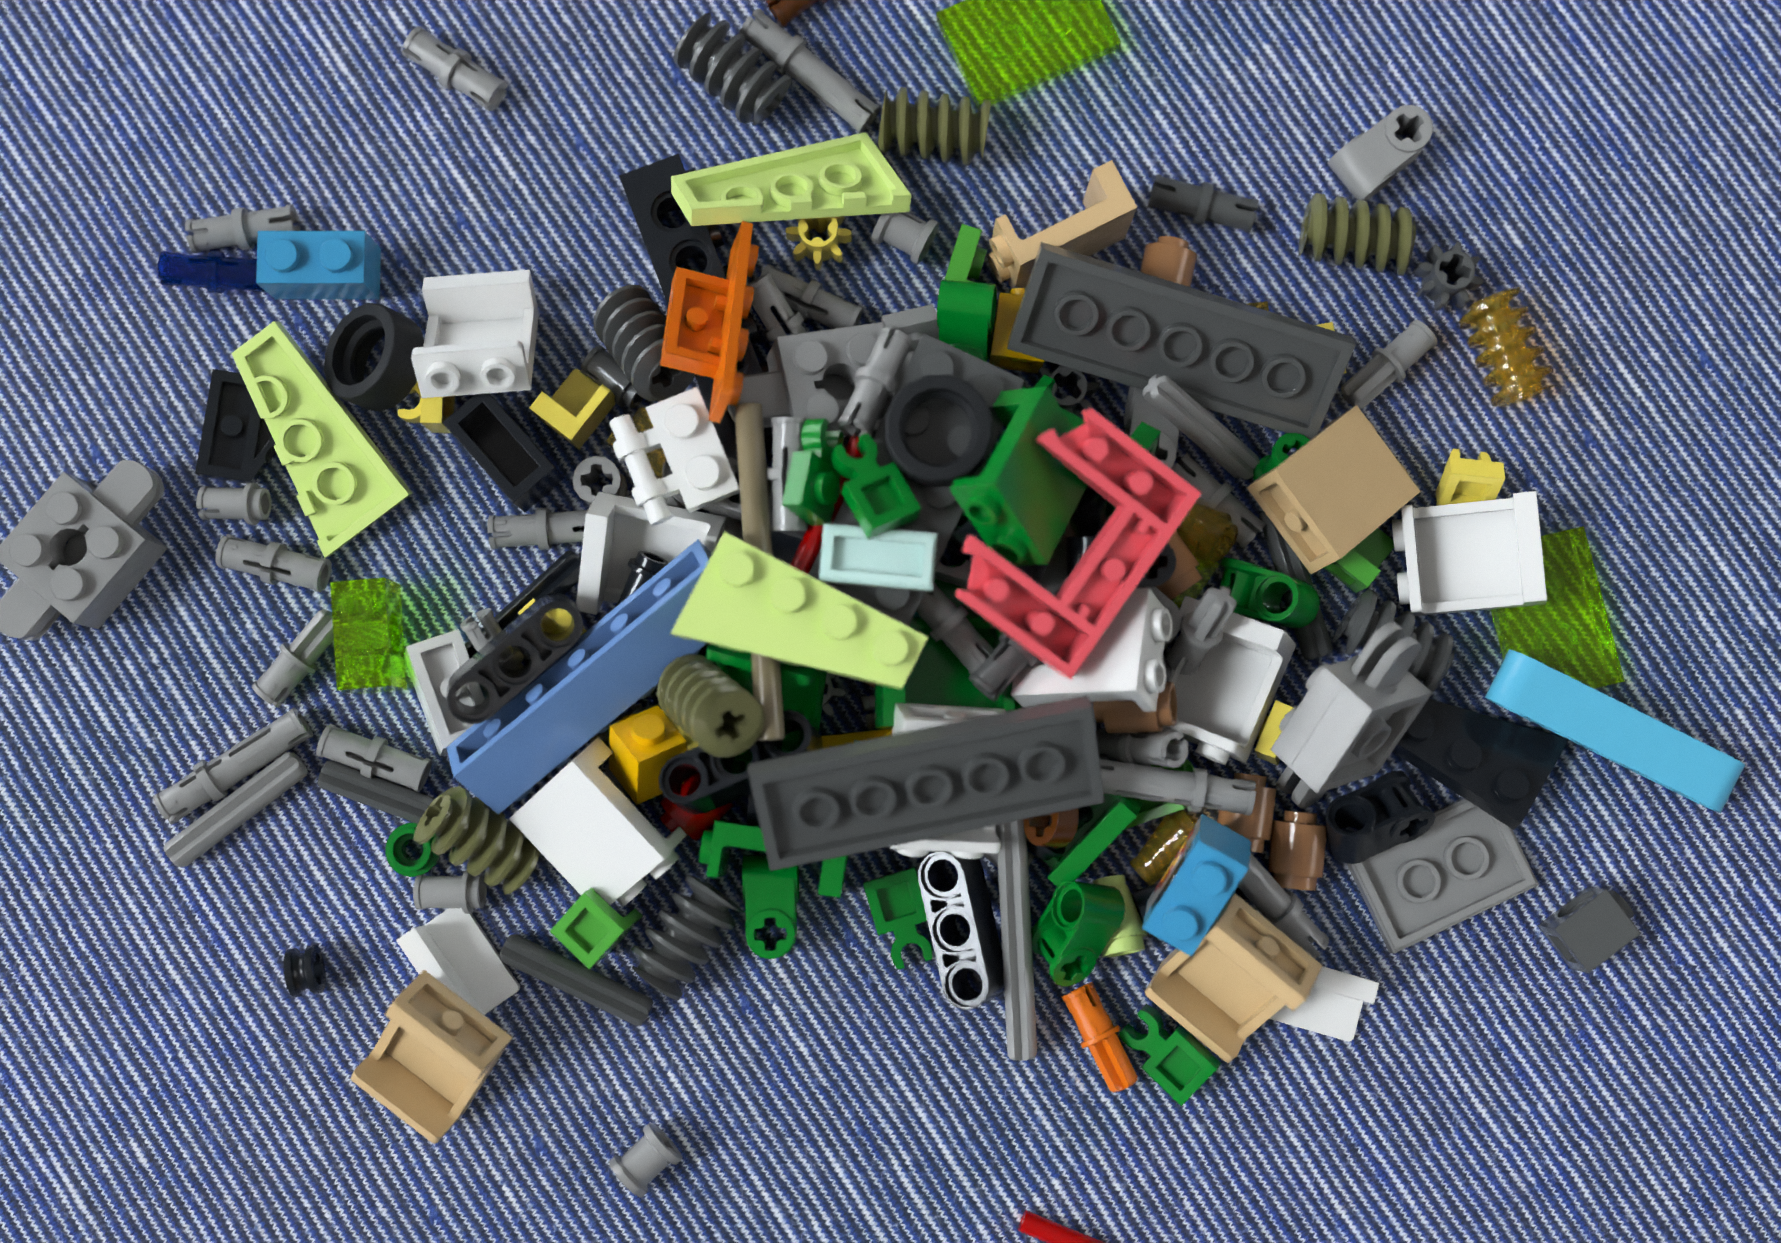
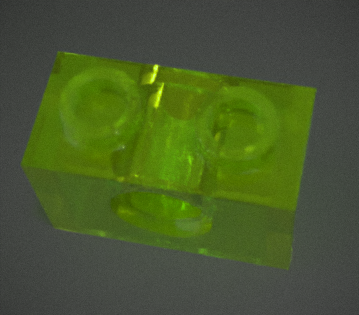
(368, 636)

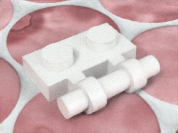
(691, 450)

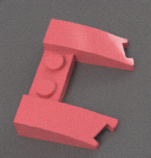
(1148, 510)

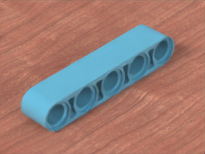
(1614, 730)

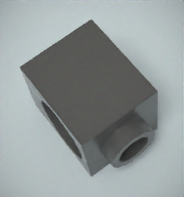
(1590, 928)

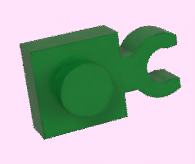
(811, 480)
(874, 493)
(897, 907)
(1175, 1060)

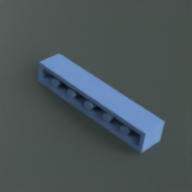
(581, 690)

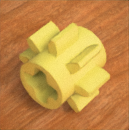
(817, 248)

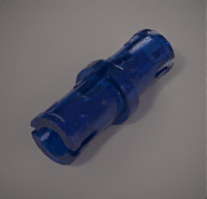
(208, 271)

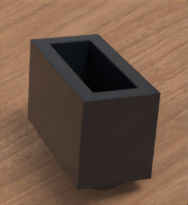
(503, 450)

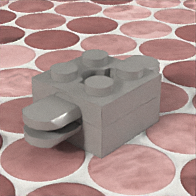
(814, 375)
(98, 563)
(1350, 717)

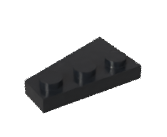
(1481, 758)

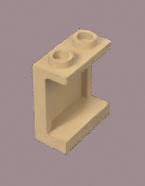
(1097, 227)
(1334, 490)
(1233, 979)
(431, 1057)

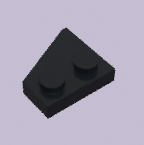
(233, 437)

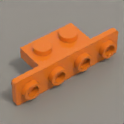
(705, 323)

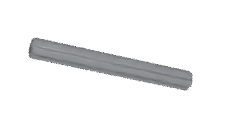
(1016, 941)

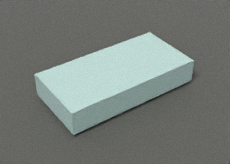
(887, 561)

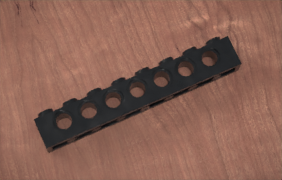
(650, 200)

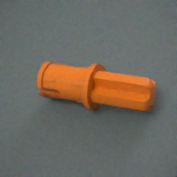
(1100, 1037)

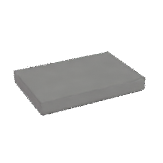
(1442, 876)

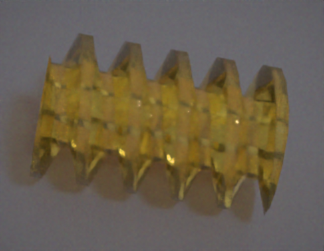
(1506, 348)

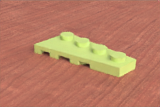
(799, 183)
(329, 456)
(783, 614)

